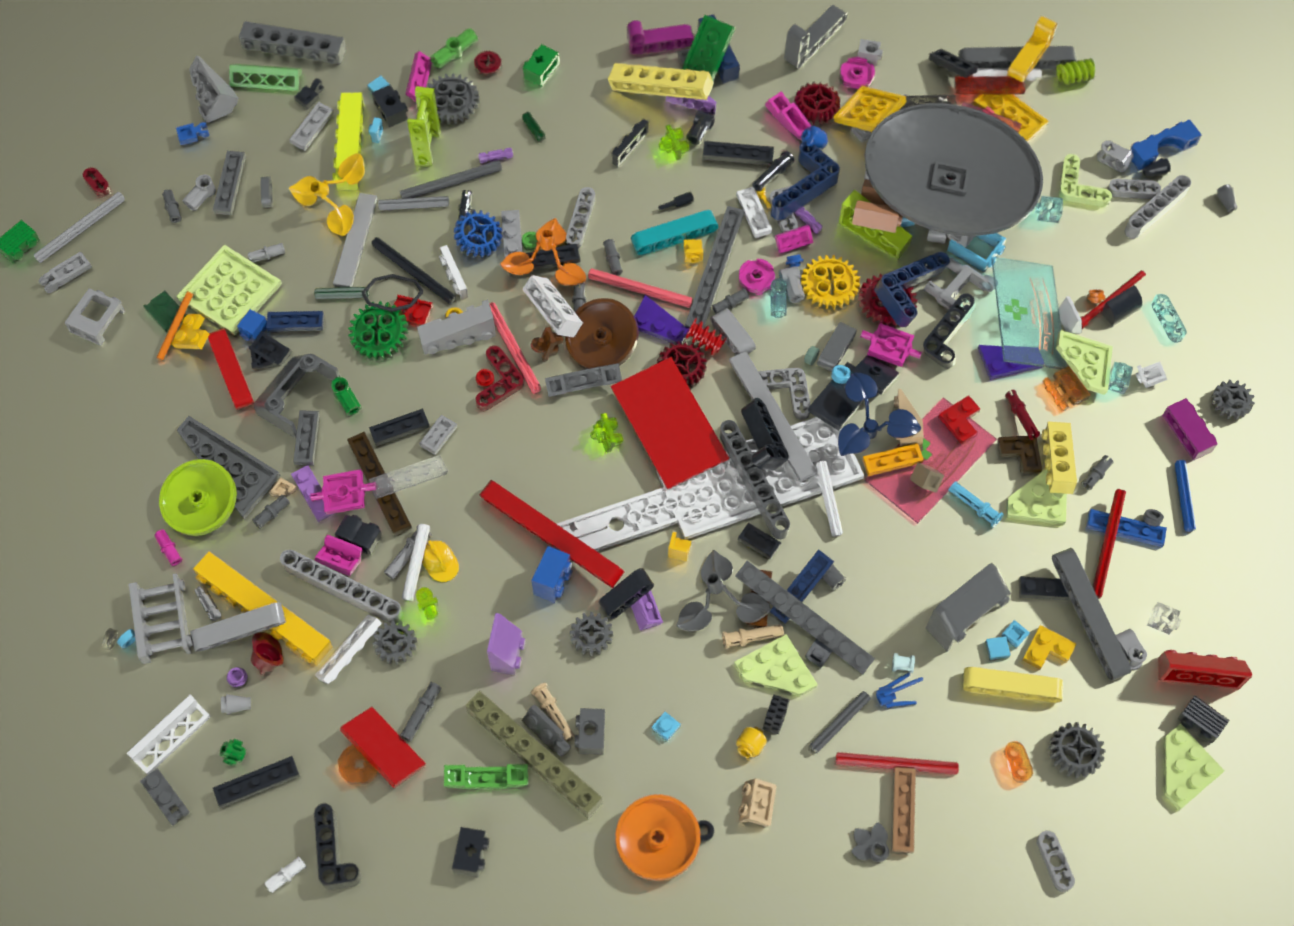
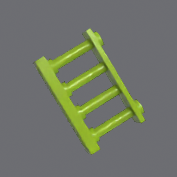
(424, 126)

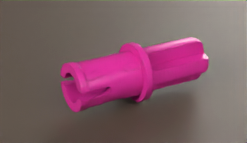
(168, 547)

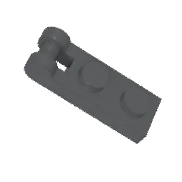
(164, 796)

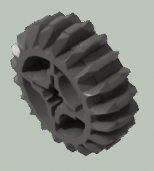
(1078, 733)

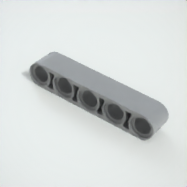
(1157, 206)
(237, 627)

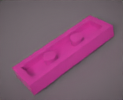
(419, 74)

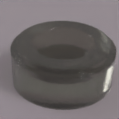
(110, 638)

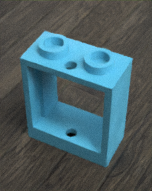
(975, 260)

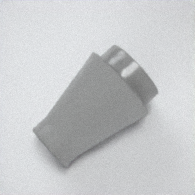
(233, 703)

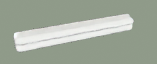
(829, 498)
(415, 562)

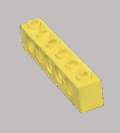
(660, 81)

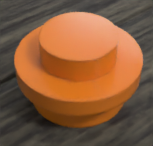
(1096, 296)

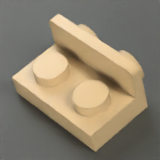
(757, 802)

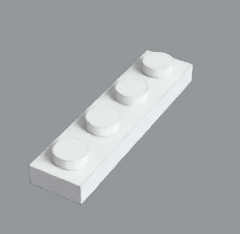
(1003, 72)
(346, 651)

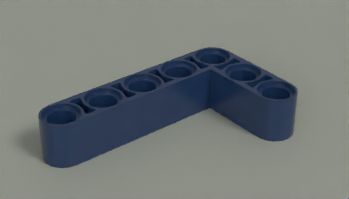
(822, 177)
(892, 286)

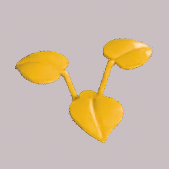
(309, 188)

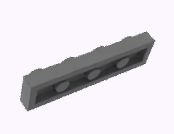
(229, 183)

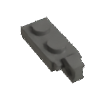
(546, 730)

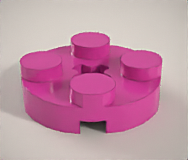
(853, 80)
(752, 284)

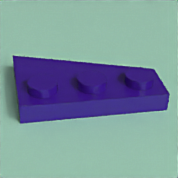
(659, 323)
(996, 367)

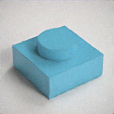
(376, 130)
(666, 726)

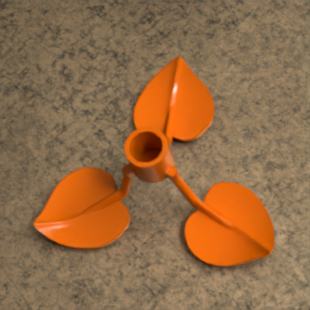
(548, 237)

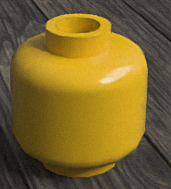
(751, 742)

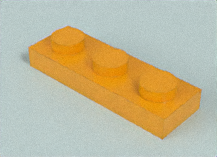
(892, 459)

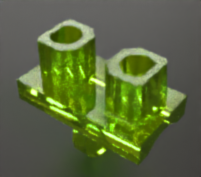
(670, 142)
(604, 432)
(427, 603)

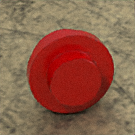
(484, 378)

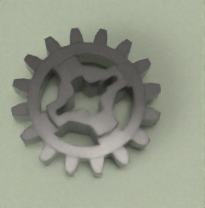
(1233, 399)
(600, 633)
(402, 642)

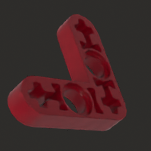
(505, 382)

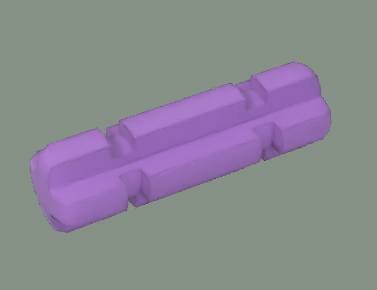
(495, 155)
(809, 220)

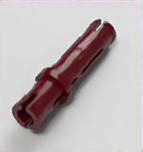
(1019, 408)

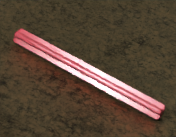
(640, 288)
(514, 349)

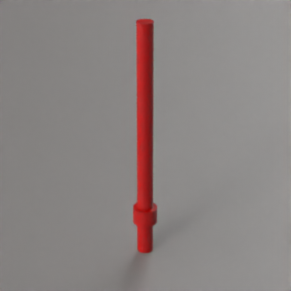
(1094, 312)

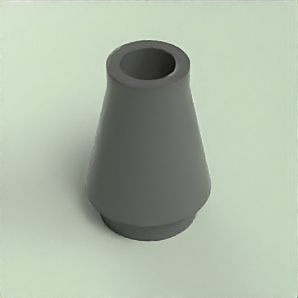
(1227, 197)

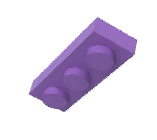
(308, 484)

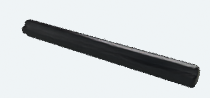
(413, 270)

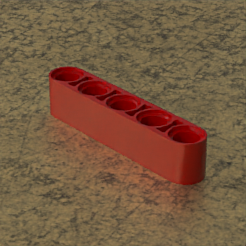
(230, 369)

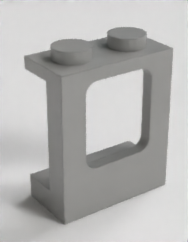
(88, 328)

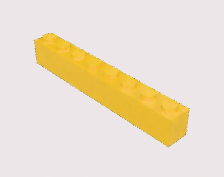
(248, 597)

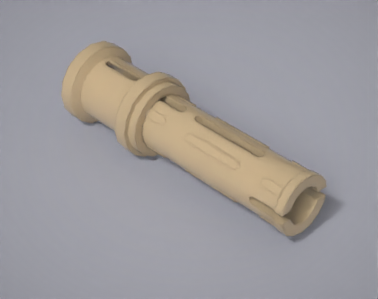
(743, 637)
(547, 703)

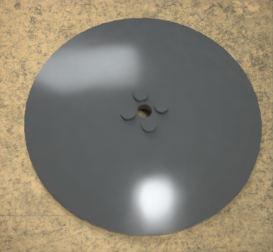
(990, 166)

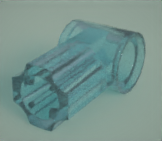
(778, 304)

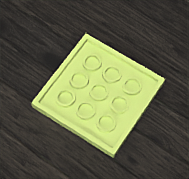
(229, 289)

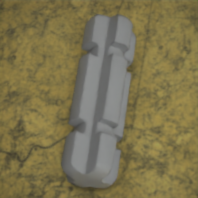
(208, 603)

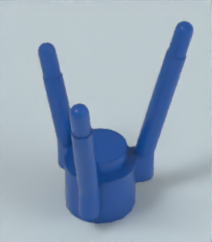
(887, 694)

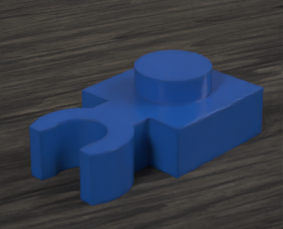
(189, 133)

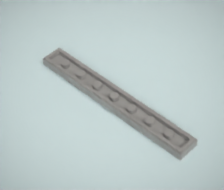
(757, 388)

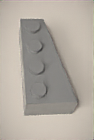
(458, 329)

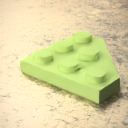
(1087, 359)
(1036, 502)
(777, 668)
(1186, 767)

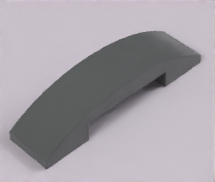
(583, 379)

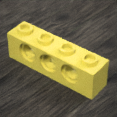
(1059, 457)

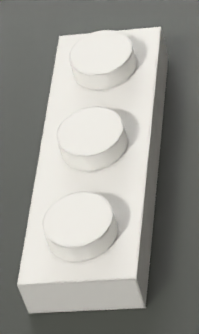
(754, 212)
(453, 273)

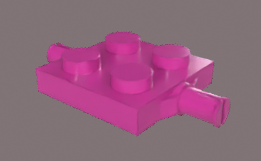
(890, 345)
(343, 492)

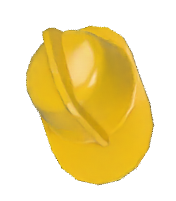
(440, 561)

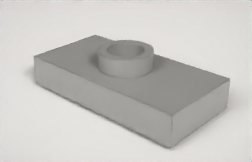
(438, 435)

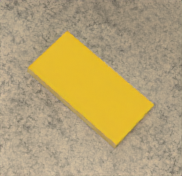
(1016, 110)

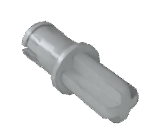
(266, 253)

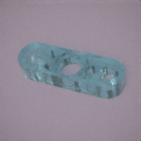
(1168, 326)

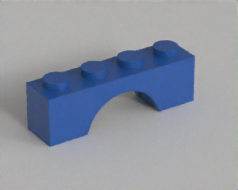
(1181, 136)

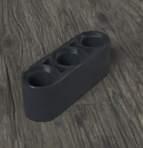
(626, 593)

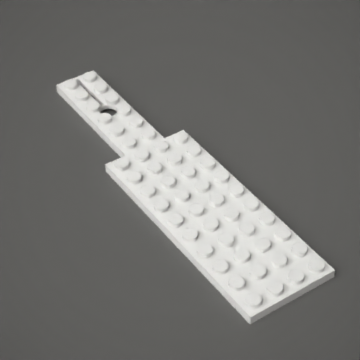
(717, 495)

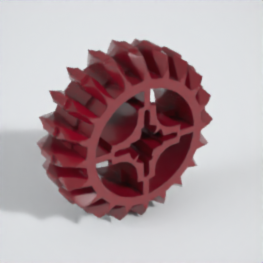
(827, 100)
(684, 358)

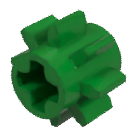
(232, 751)

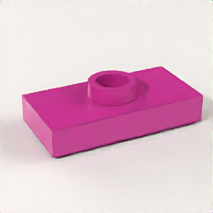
(793, 239)

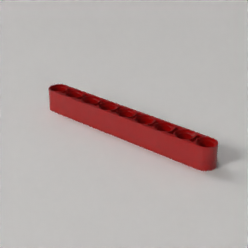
(552, 533)

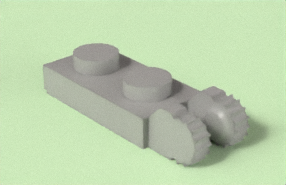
(65, 272)

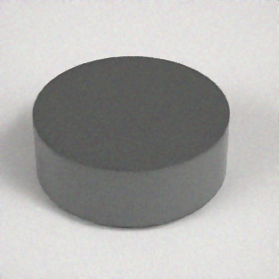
(1153, 517)

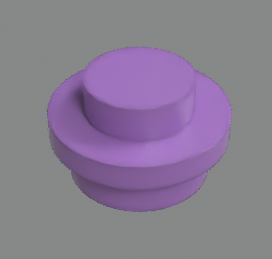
(237, 677)

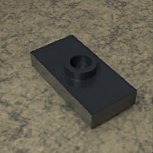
(759, 541)

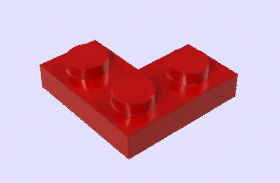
(957, 417)

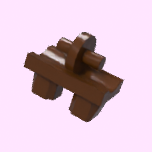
(547, 343)

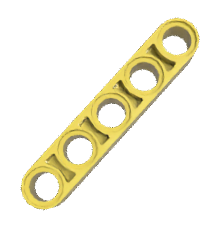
(1013, 684)

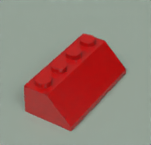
(1203, 670)

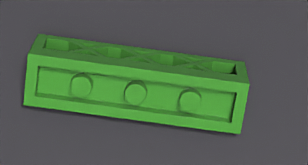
(269, 70)

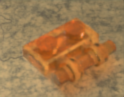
(1071, 386)

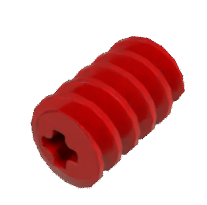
(705, 338)

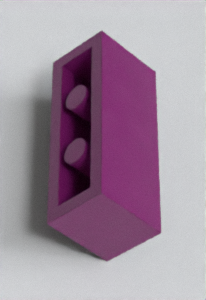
(1190, 429)

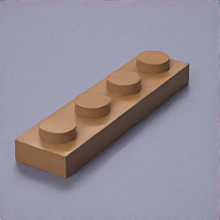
(903, 810)

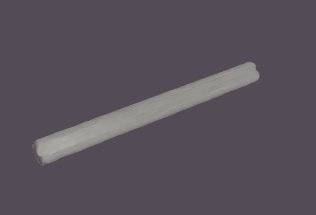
(79, 227)

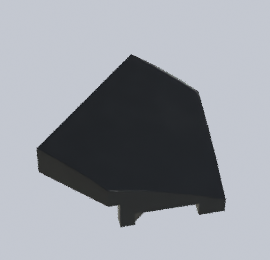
(268, 352)

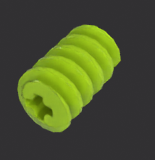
(1078, 70)

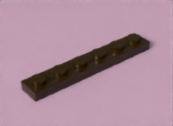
(372, 468)

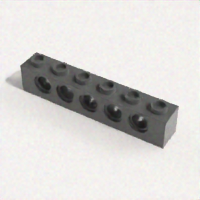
(292, 42)

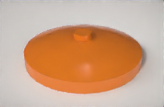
(657, 837)

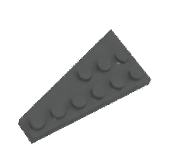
(250, 474)

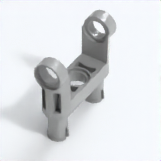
(965, 274)

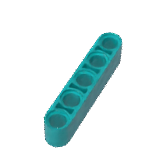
(674, 232)

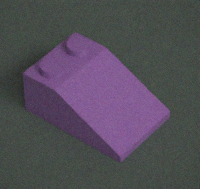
(505, 646)

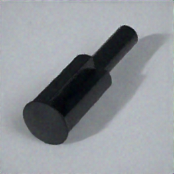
(678, 201)

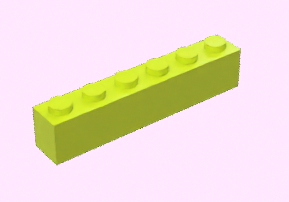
(348, 133)

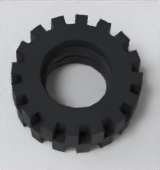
(776, 714)

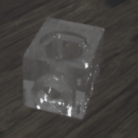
(1155, 620)

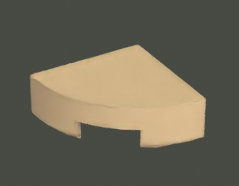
(282, 487)

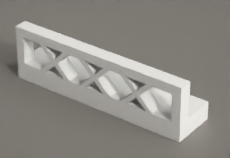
(165, 728)

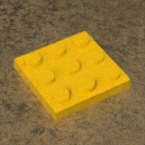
(868, 108)

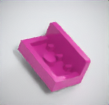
(339, 555)

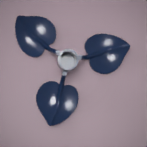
(856, 439)

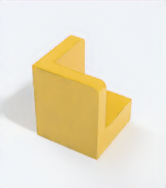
(679, 548)

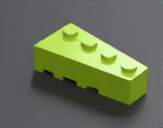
(891, 243)

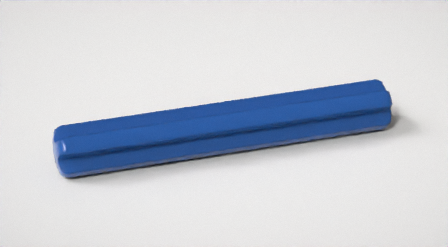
(1185, 496)

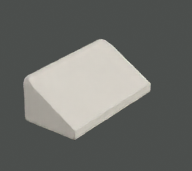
(1069, 317)

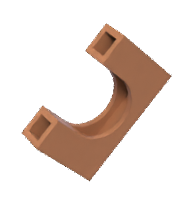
(877, 213)

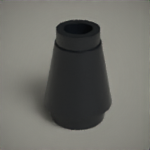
(1157, 168)

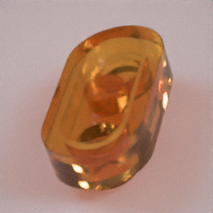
(1018, 762)

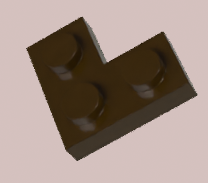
(1024, 448)

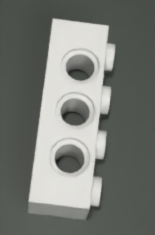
(552, 306)

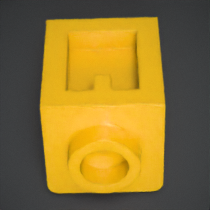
(693, 251)

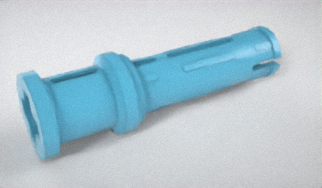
(983, 509)

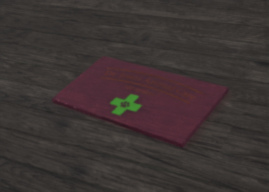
(940, 452)

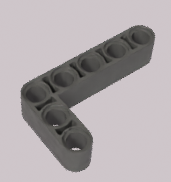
(803, 44)

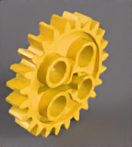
(814, 283)

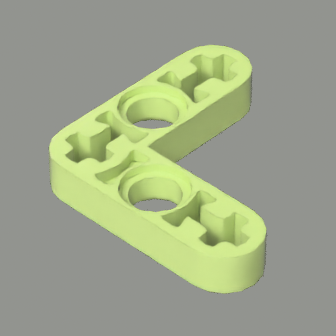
(1076, 189)

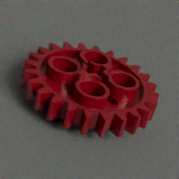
(873, 305)

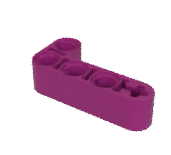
(658, 39)

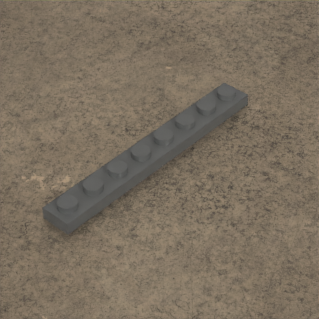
(715, 266)
(804, 617)

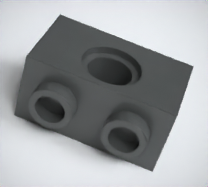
(590, 719)

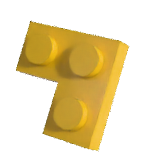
(189, 334)
(1046, 643)

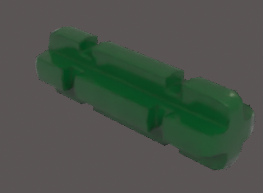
(533, 126)

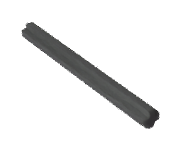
(451, 180)

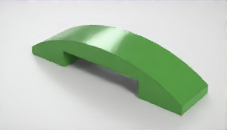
(486, 777)

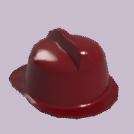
(266, 652)

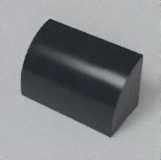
(1122, 305)

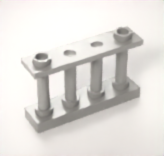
(140, 612)

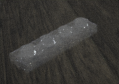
(408, 476)

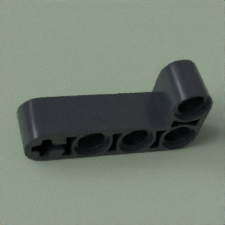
(952, 327)
(770, 446)
(331, 845)

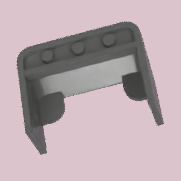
(271, 401)
(967, 605)

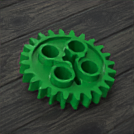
(362, 330)

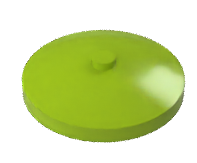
(197, 497)

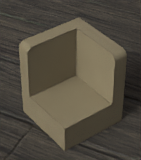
(927, 477)

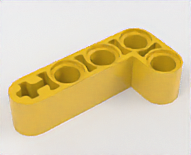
(1033, 49)

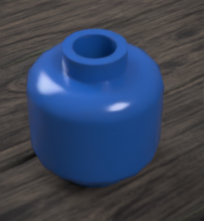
(815, 136)

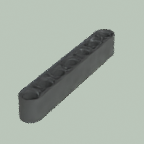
(1004, 56)
(754, 487)
(1091, 614)

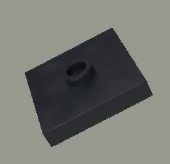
(878, 371)

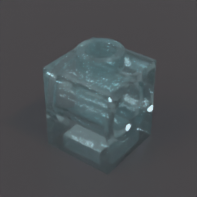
(1049, 209)
(1116, 383)

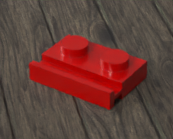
(418, 313)

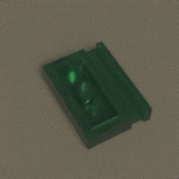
(163, 310)

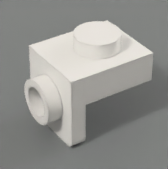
(1151, 374)

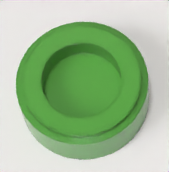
(529, 240)

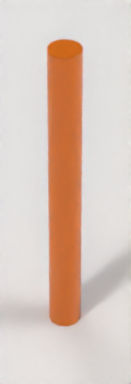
(174, 326)

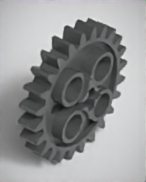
(454, 98)

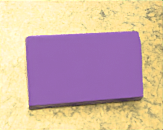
(646, 612)

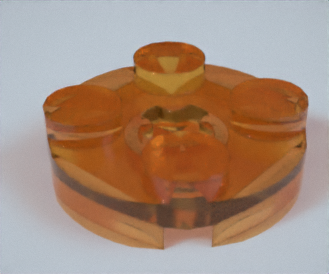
(359, 775)

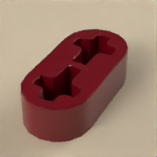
(93, 184)

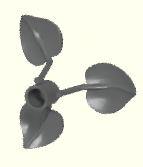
(714, 571)

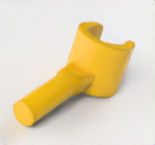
(762, 195)

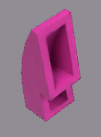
(787, 114)

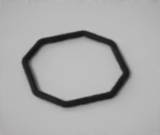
(397, 277)

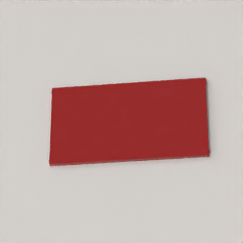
(669, 423)

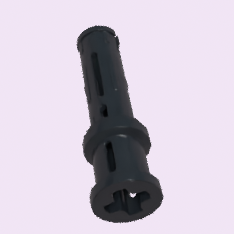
(777, 167)

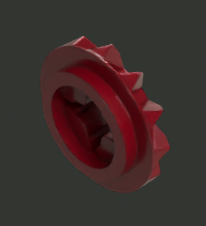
(483, 57)

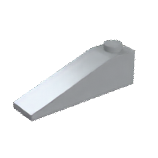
(213, 92)

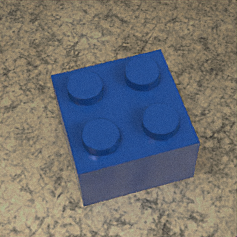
(552, 574)

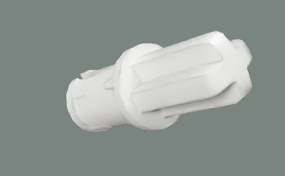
(285, 874)

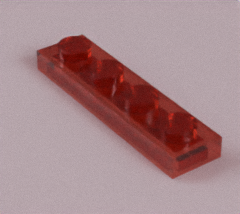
(988, 85)

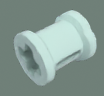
(903, 663)

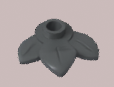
(869, 841)

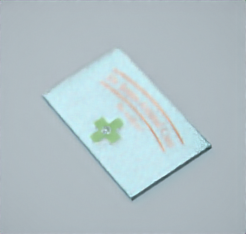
(1027, 312)

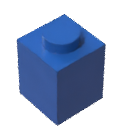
(252, 325)

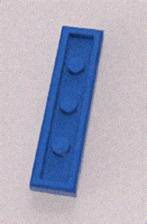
(1128, 528)

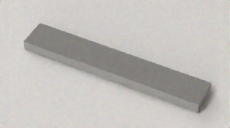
(355, 241)

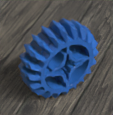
(467, 241)

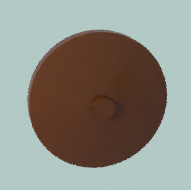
(606, 335)

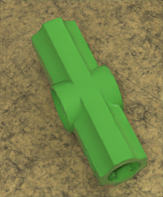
(454, 48)

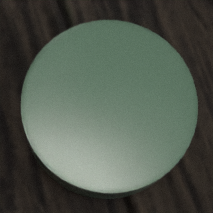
(811, 355)

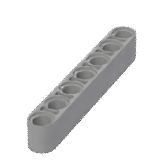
(336, 579)

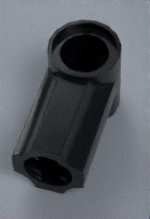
(702, 123)

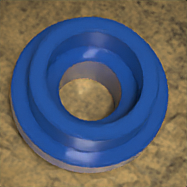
(794, 260)

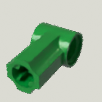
(346, 396)

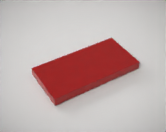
(382, 747)

